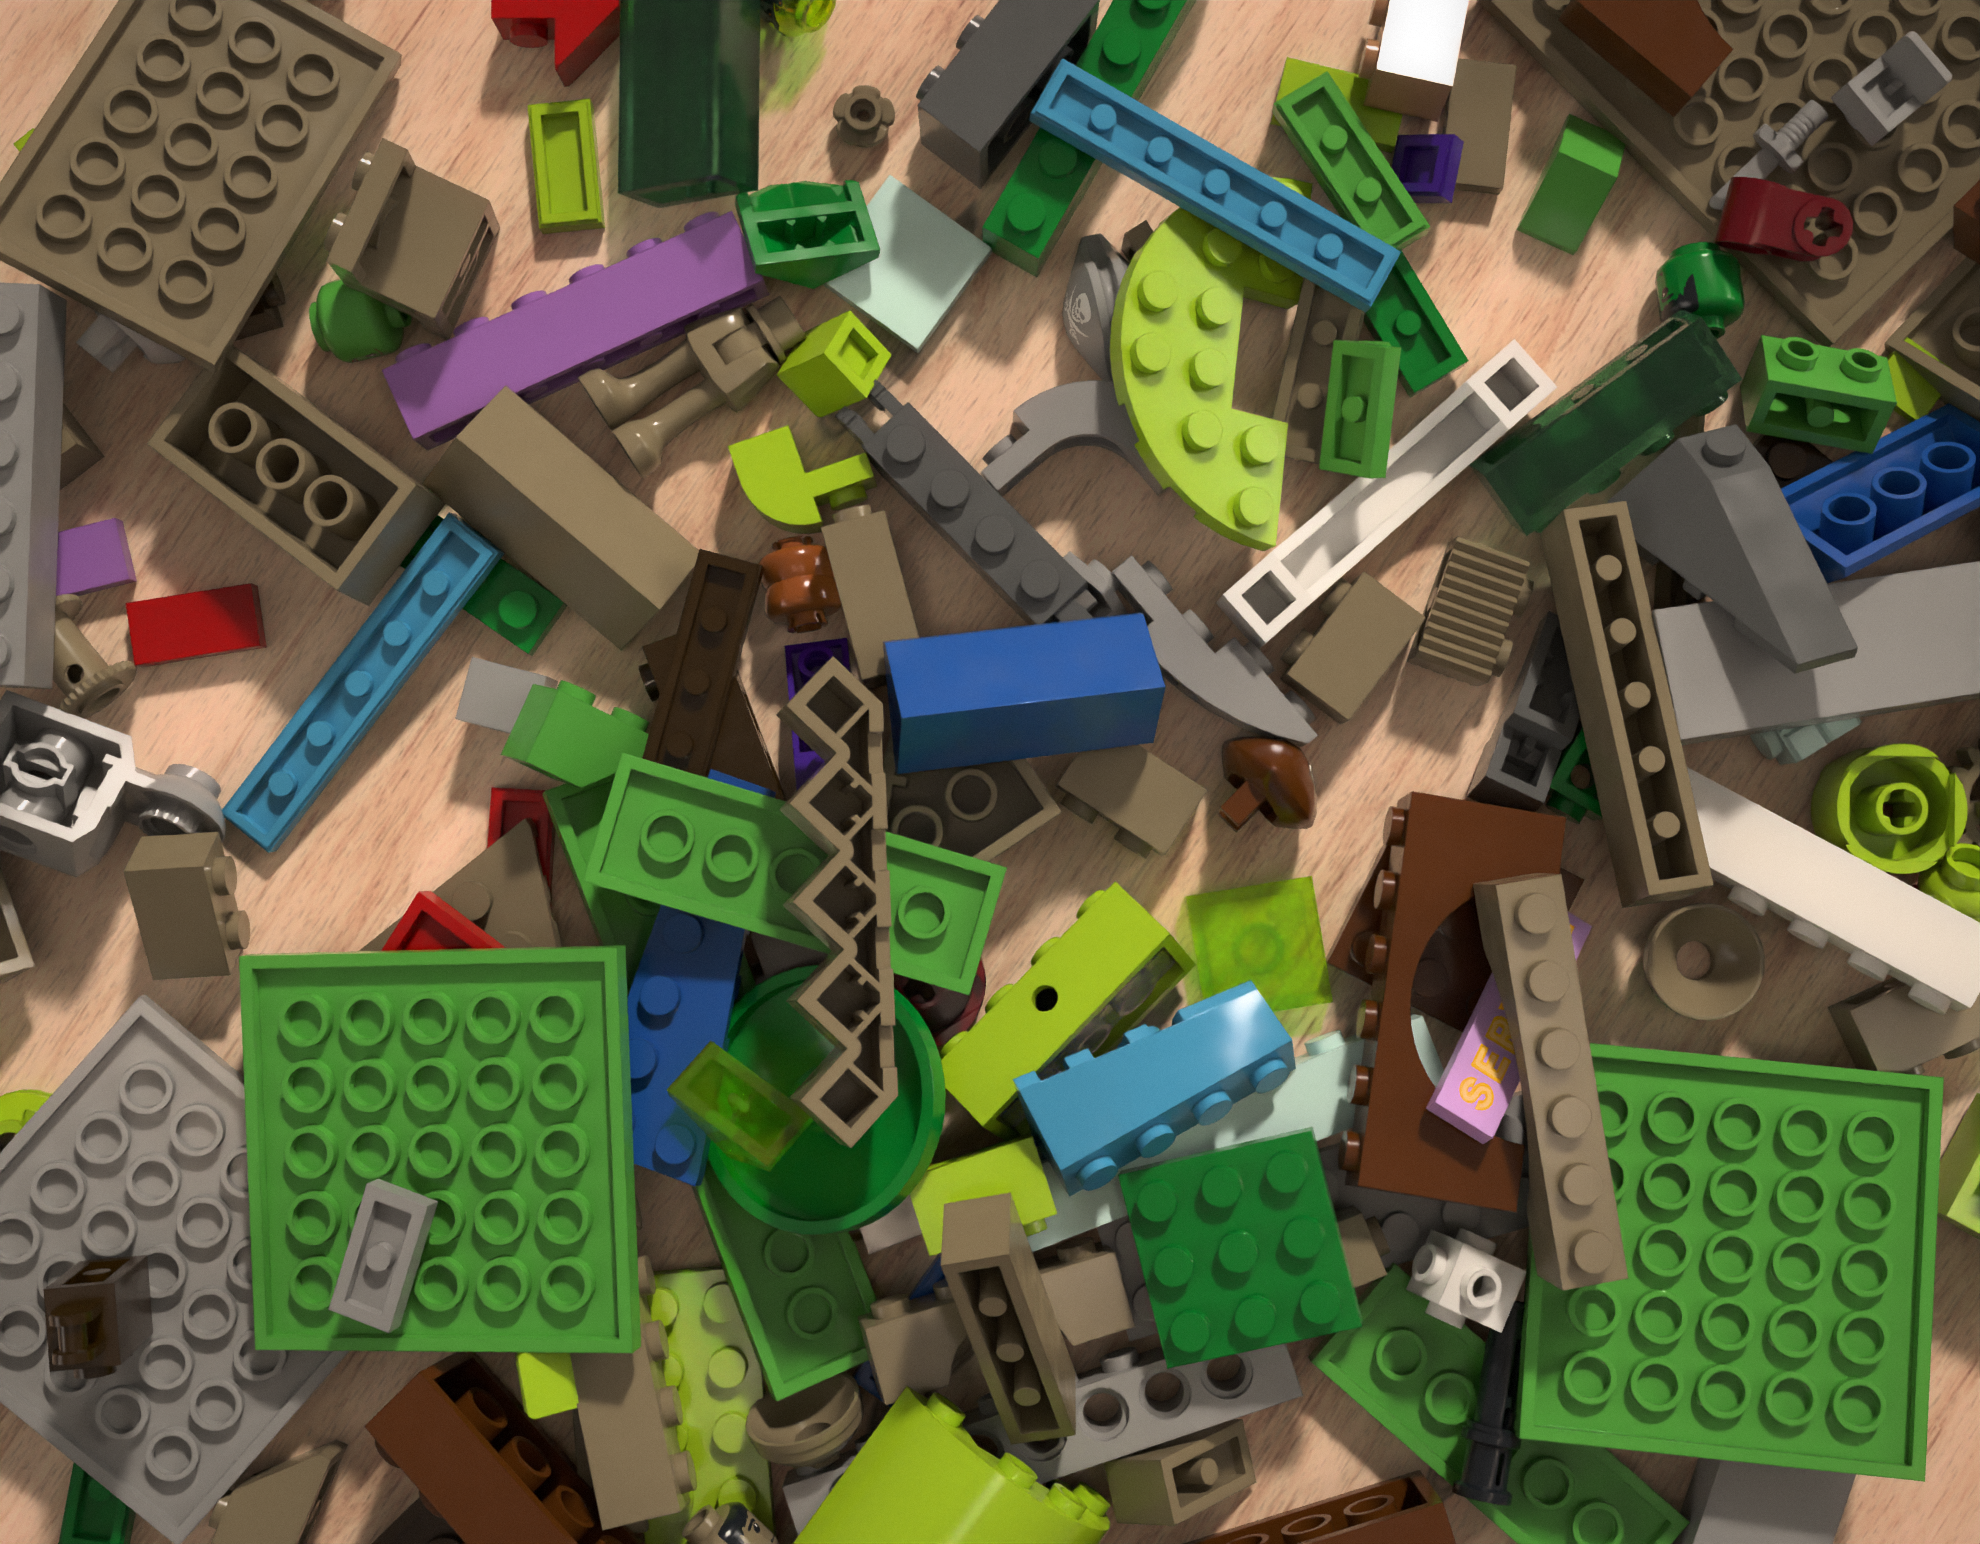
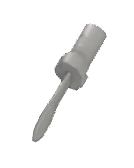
(1778, 147)

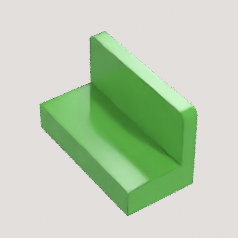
(1360, 408)

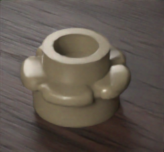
(868, 132)

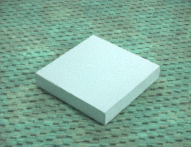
(920, 266)

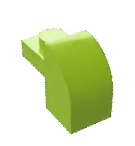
(784, 492)

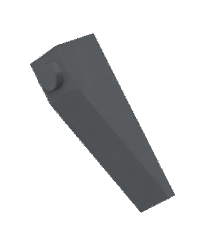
(1729, 532)

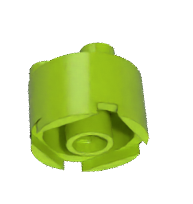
(1925, 802)

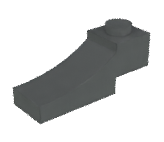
(1532, 728)

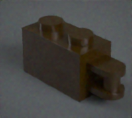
(98, 1315)

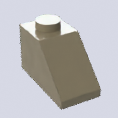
(1181, 1475)
(279, 1501)

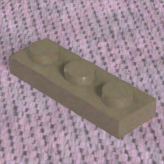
(1306, 371)

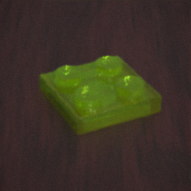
(1261, 936)

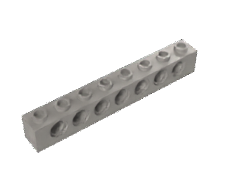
(1262, 1381)

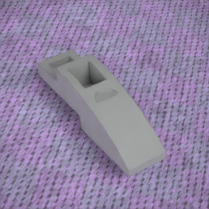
(1226, 682)

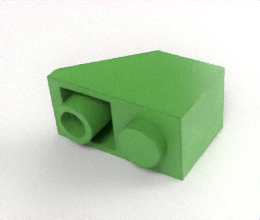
(572, 739)

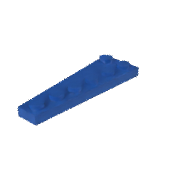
(674, 1010)

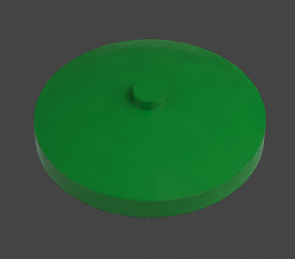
(818, 1181)

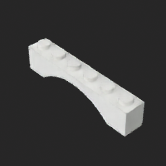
(1375, 507)

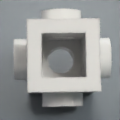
(1465, 1280)

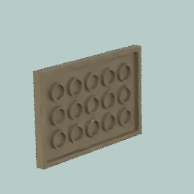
(189, 161)

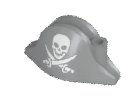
(1091, 300)

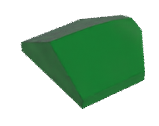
(807, 231)

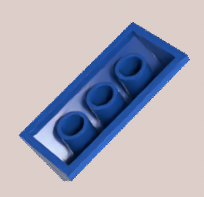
(1889, 498)
(1022, 692)

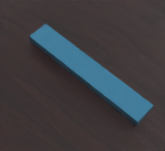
(1214, 185)
(362, 682)

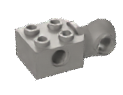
(77, 783)

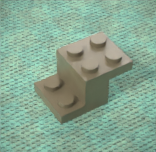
(411, 238)

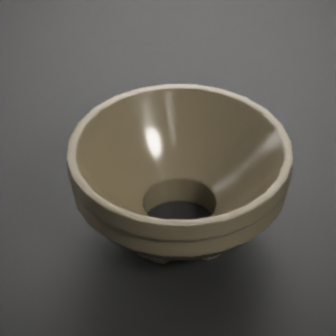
(1734, 967)
(808, 1425)

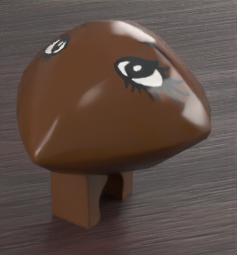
(1269, 779)

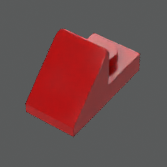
(578, 26)

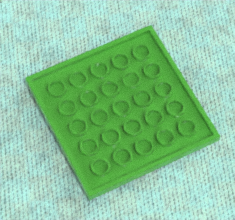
(469, 1083)
(1769, 1266)

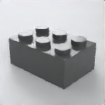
(988, 90)

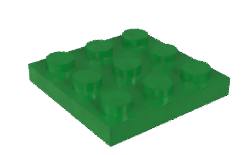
(1240, 1248)

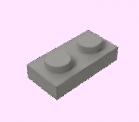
(383, 1255)

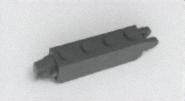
(969, 513)

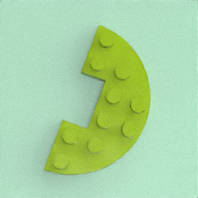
(1177, 368)

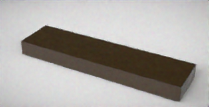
(703, 662)

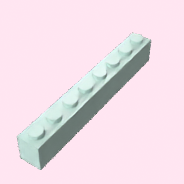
(1309, 1097)

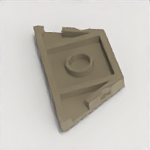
(501, 893)

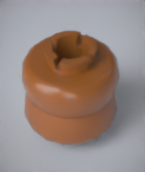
(799, 585)

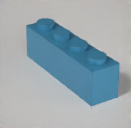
(1155, 1086)

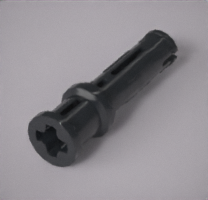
(1492, 1430)

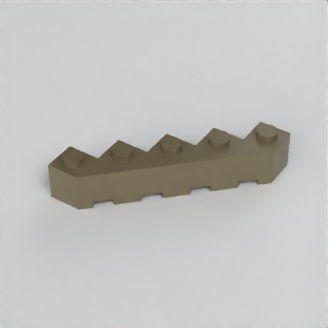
(845, 903)

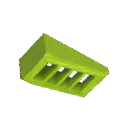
(546, 1383)

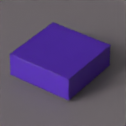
(1428, 165)

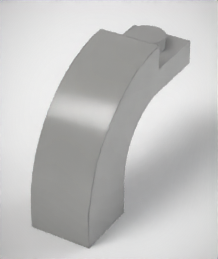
(1061, 419)

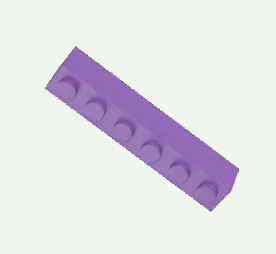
(578, 328)

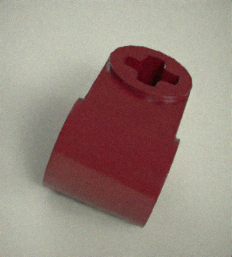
(1770, 221)

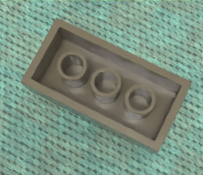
(296, 475)

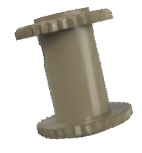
(80, 668)

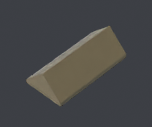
(562, 517)

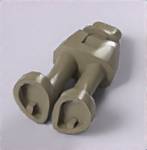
(729, 349)

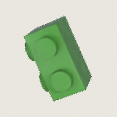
(1817, 393)

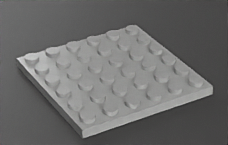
(151, 1162)

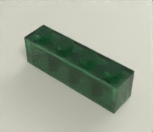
(1607, 422)

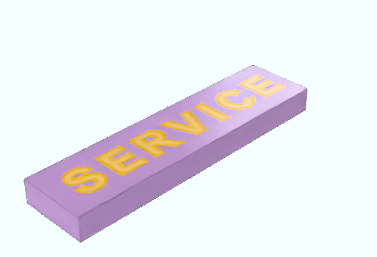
(1484, 1064)

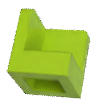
(834, 364)

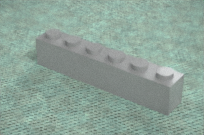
(29, 479)

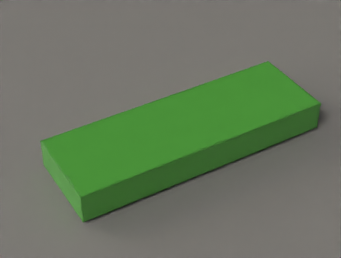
(1349, 163)

